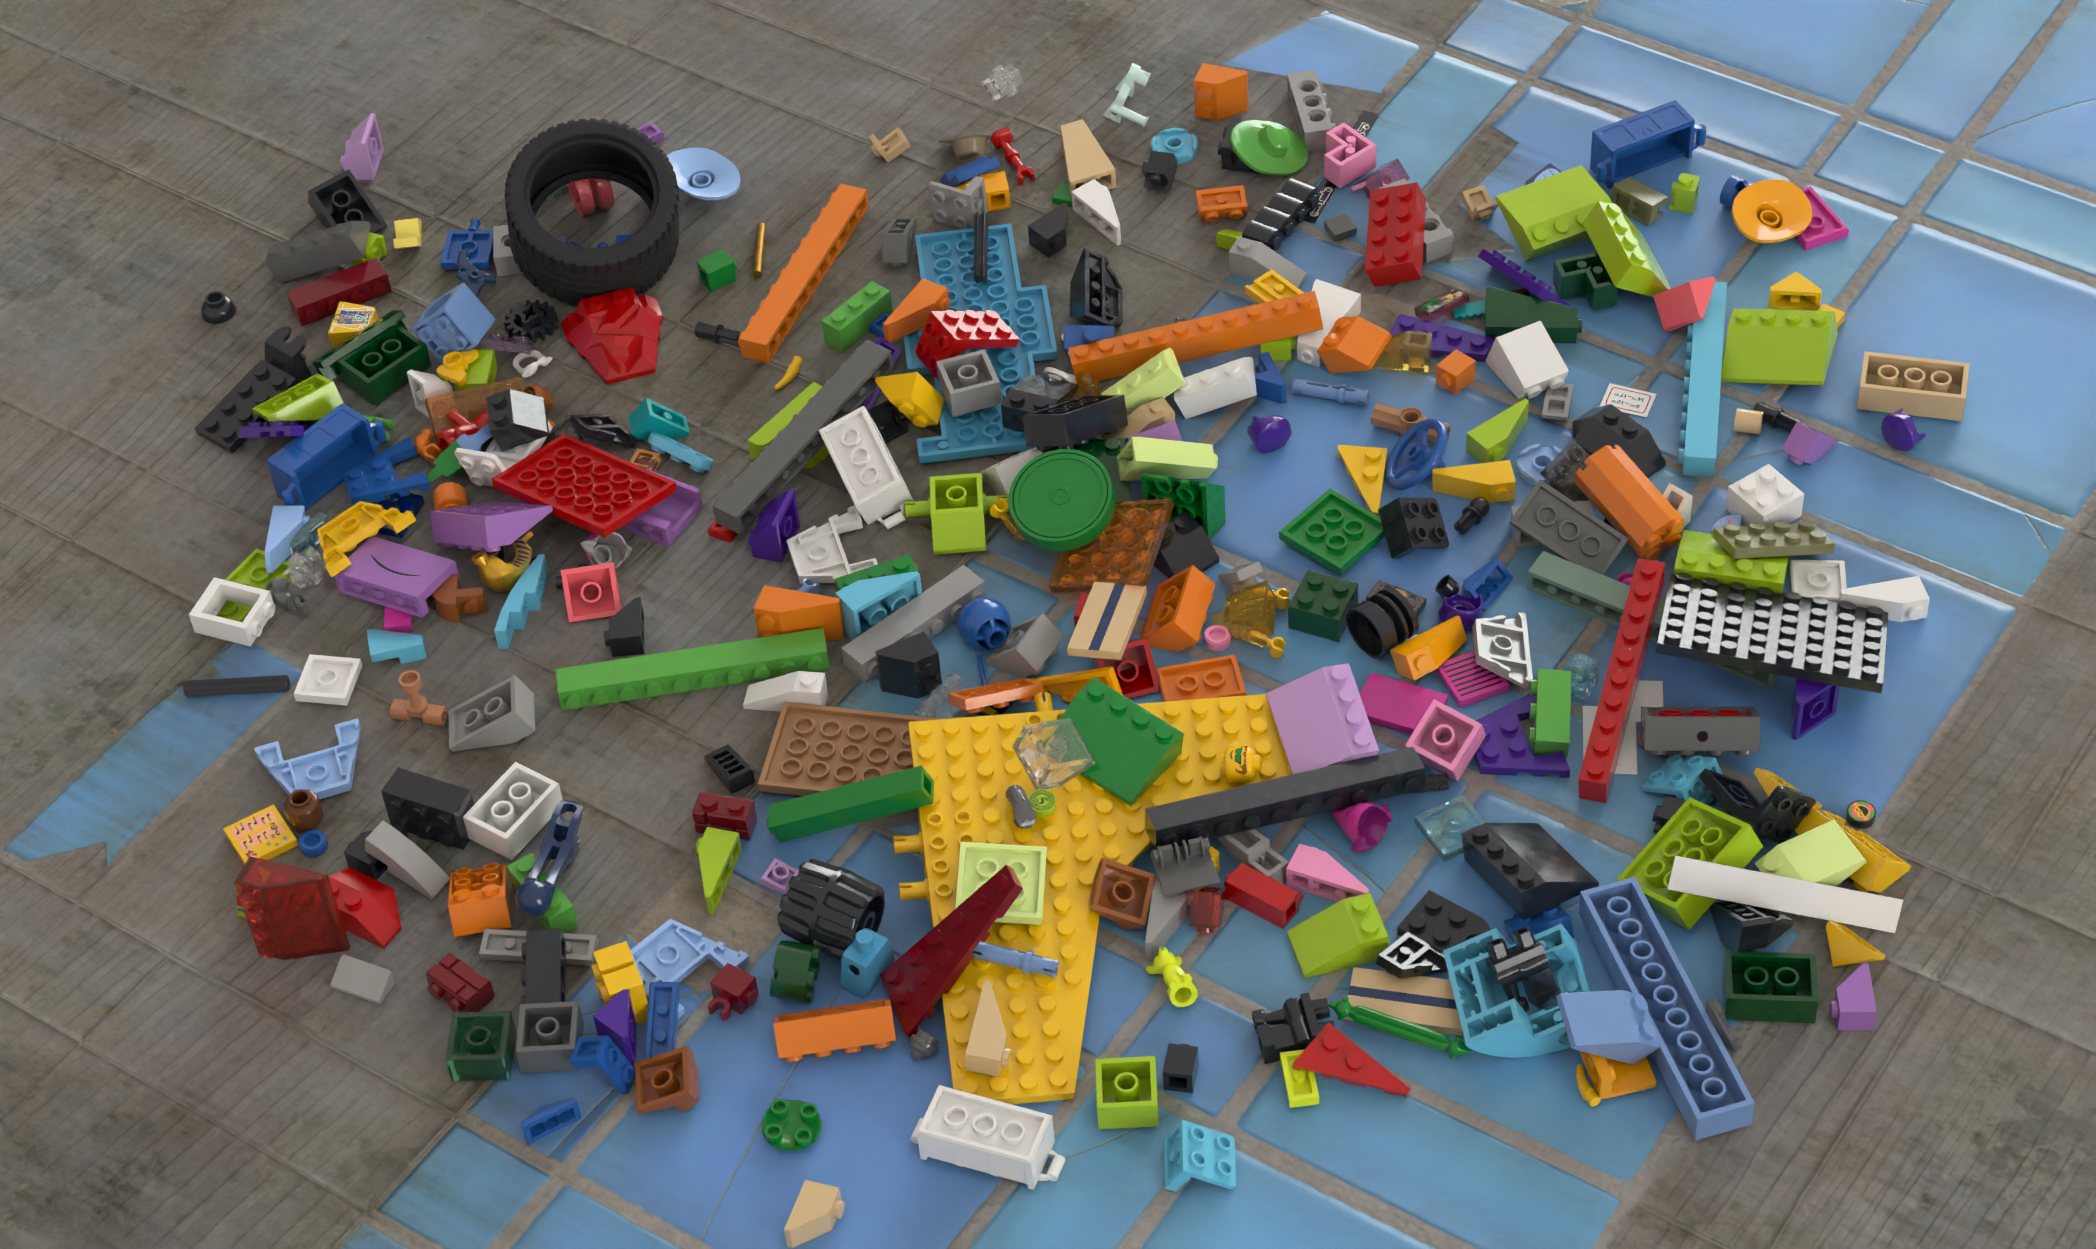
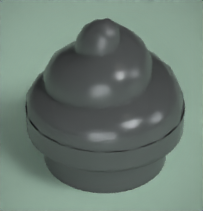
(922, 1045)

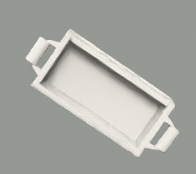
(867, 468)
(988, 1137)

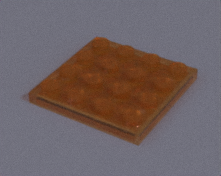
(1120, 553)

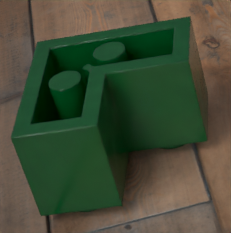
(1586, 277)

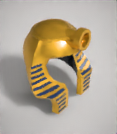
(501, 575)

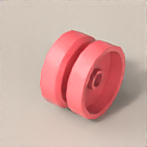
(589, 192)

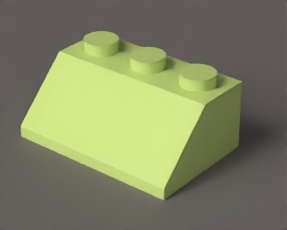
(1150, 381)

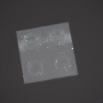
(938, 705)

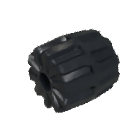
(829, 906)

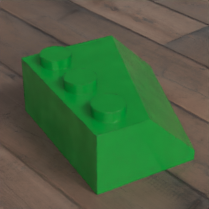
(1198, 499)

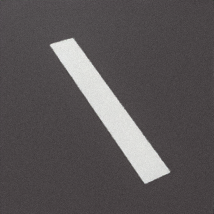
(1785, 894)

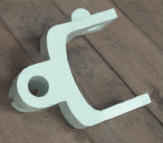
(1125, 89)

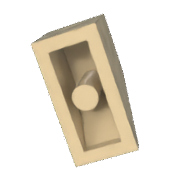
(813, 1213)

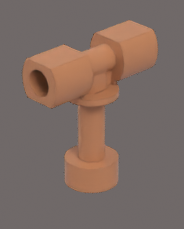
(416, 705)

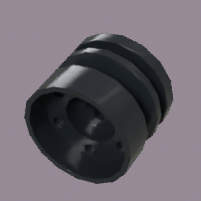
(1382, 622)

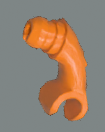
(424, 448)

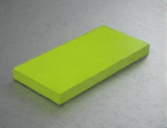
(250, 573)

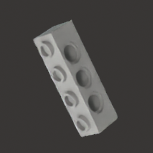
(1310, 108)
(1436, 236)

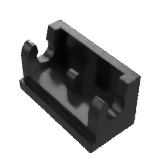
(888, 421)

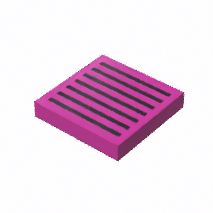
(1470, 681)

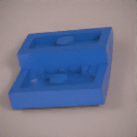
(969, 171)

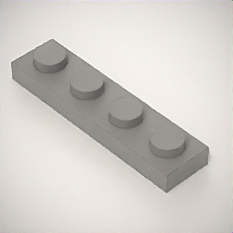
(507, 944)

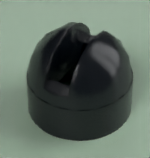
(1447, 586)

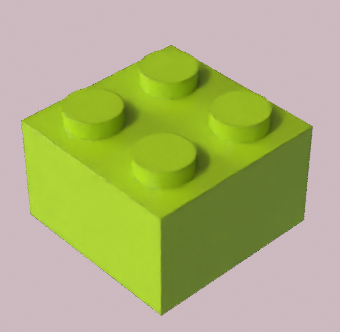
(1126, 1092)

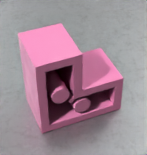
(1347, 155)

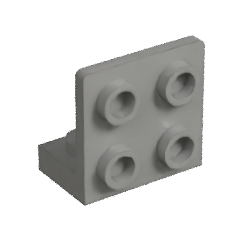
(957, 206)

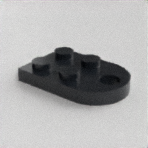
(1441, 922)

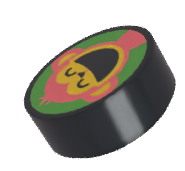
(1860, 814)

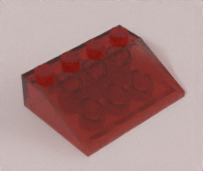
(290, 910)

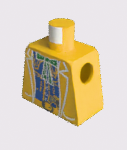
(349, 320)

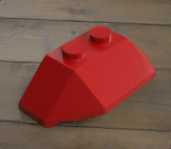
(366, 906)

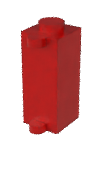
(1262, 895)

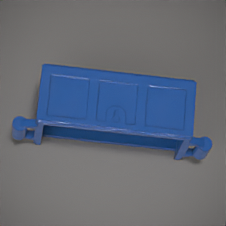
(1644, 142)
(315, 462)

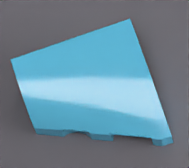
(392, 644)

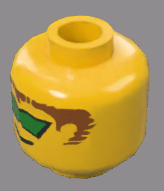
(1240, 764)

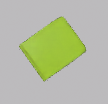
(1226, 238)

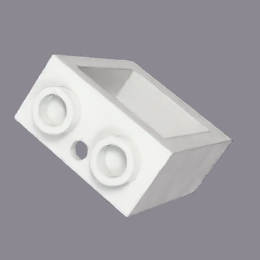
(205, 618)

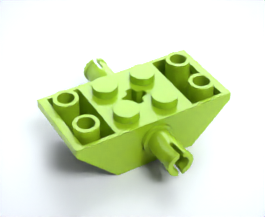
(956, 512)

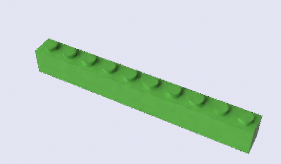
(691, 669)

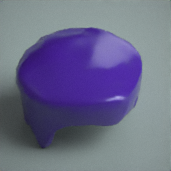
(1900, 431)
(1269, 433)
(1463, 606)

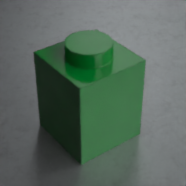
(717, 270)

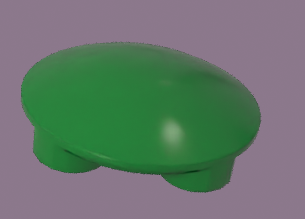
(791, 1124)

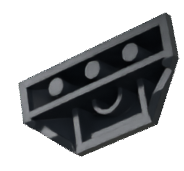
(1095, 292)
(1613, 427)
(1748, 926)

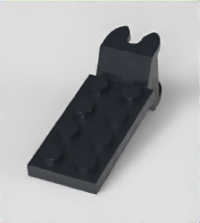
(281, 370)

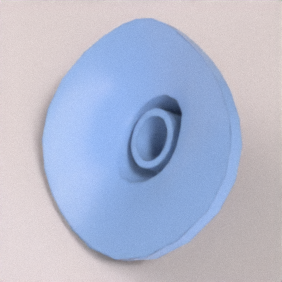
(704, 173)

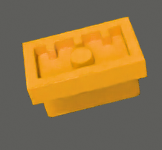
(1617, 1078)

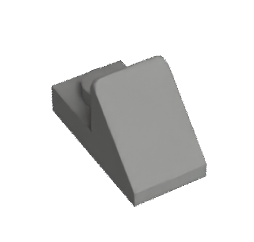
(1240, 576)

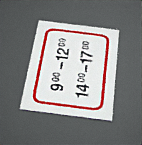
(1629, 400)

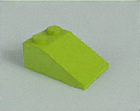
(305, 401)
(1339, 937)

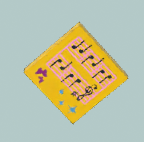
(261, 835)

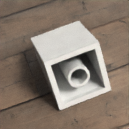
(1527, 361)

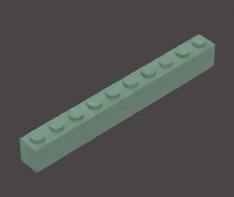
(1604, 600)

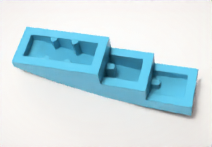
(524, 597)

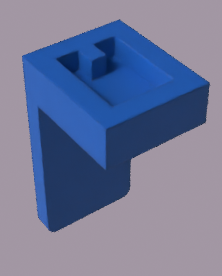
(603, 1053)

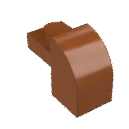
(453, 601)

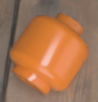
(449, 496)

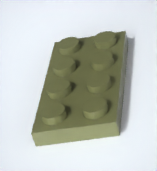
(1773, 539)

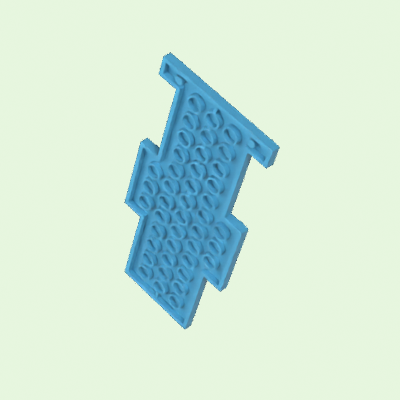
(949, 261)

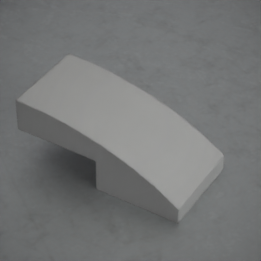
(1558, 402)

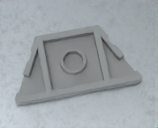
(1504, 647)

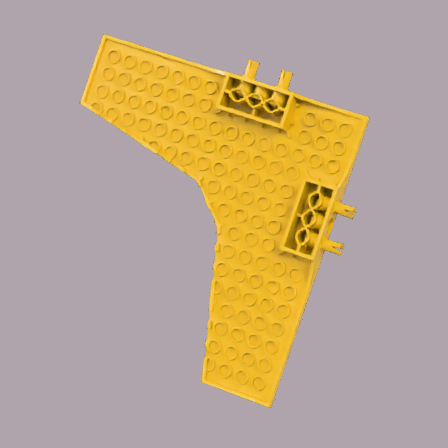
(971, 772)

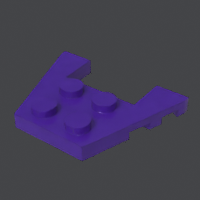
(273, 429)
(1507, 748)

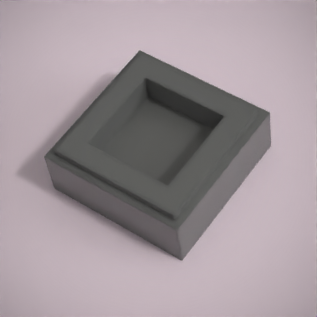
(1340, 227)

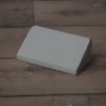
(362, 979)

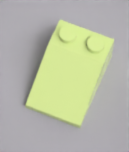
(1816, 856)

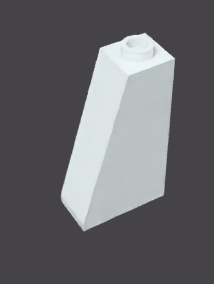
(1333, 304)

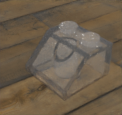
(1052, 753)

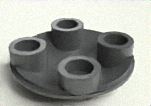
(1727, 1033)

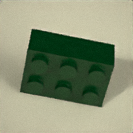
(383, 363)
(1770, 987)

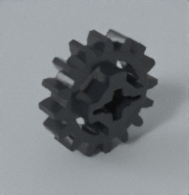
(531, 320)

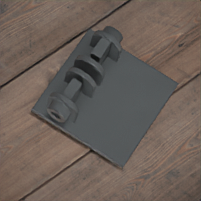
(1185, 866)

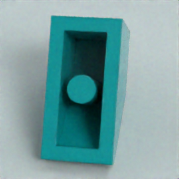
(657, 418)

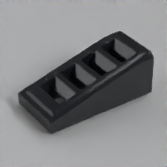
(737, 780)

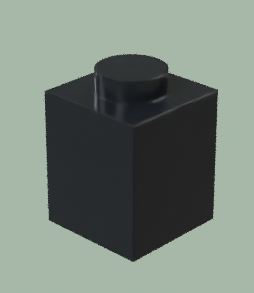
(1180, 1068)

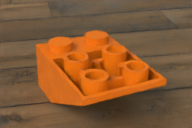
(479, 899)

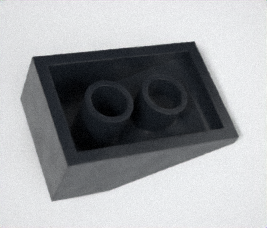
(344, 201)
(1031, 395)

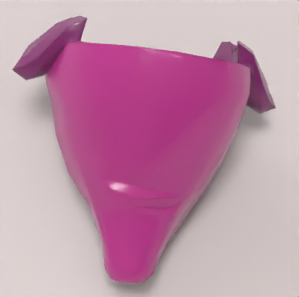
(1363, 824)

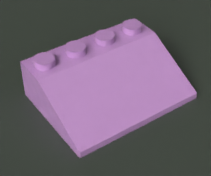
(1322, 720)

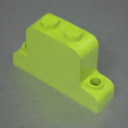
(769, 431)

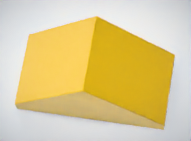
(1795, 294)

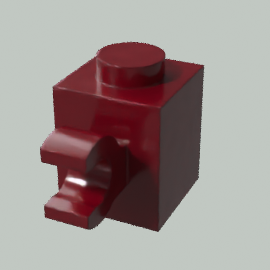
(732, 990)

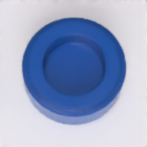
(313, 843)

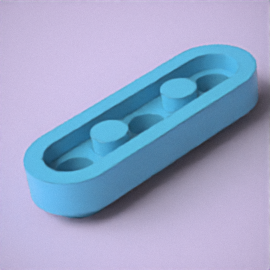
(680, 452)

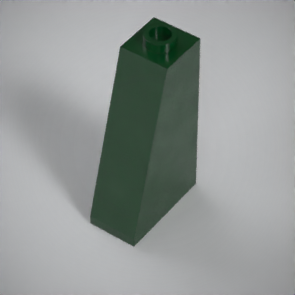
(1512, 311)

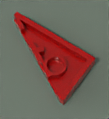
(1340, 1058)

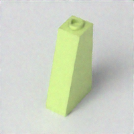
(1166, 458)

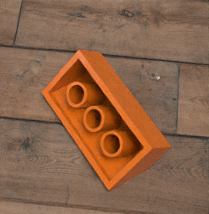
(834, 1029)

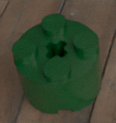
(795, 971)

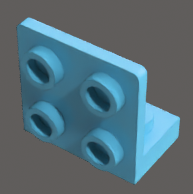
(1681, 777)
(1199, 1154)

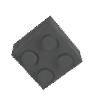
(548, 1036)

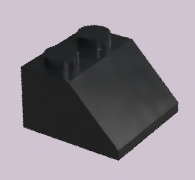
(516, 418)
(1184, 546)
(909, 667)

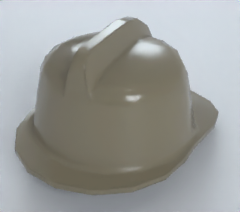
(968, 147)

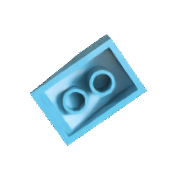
(874, 599)

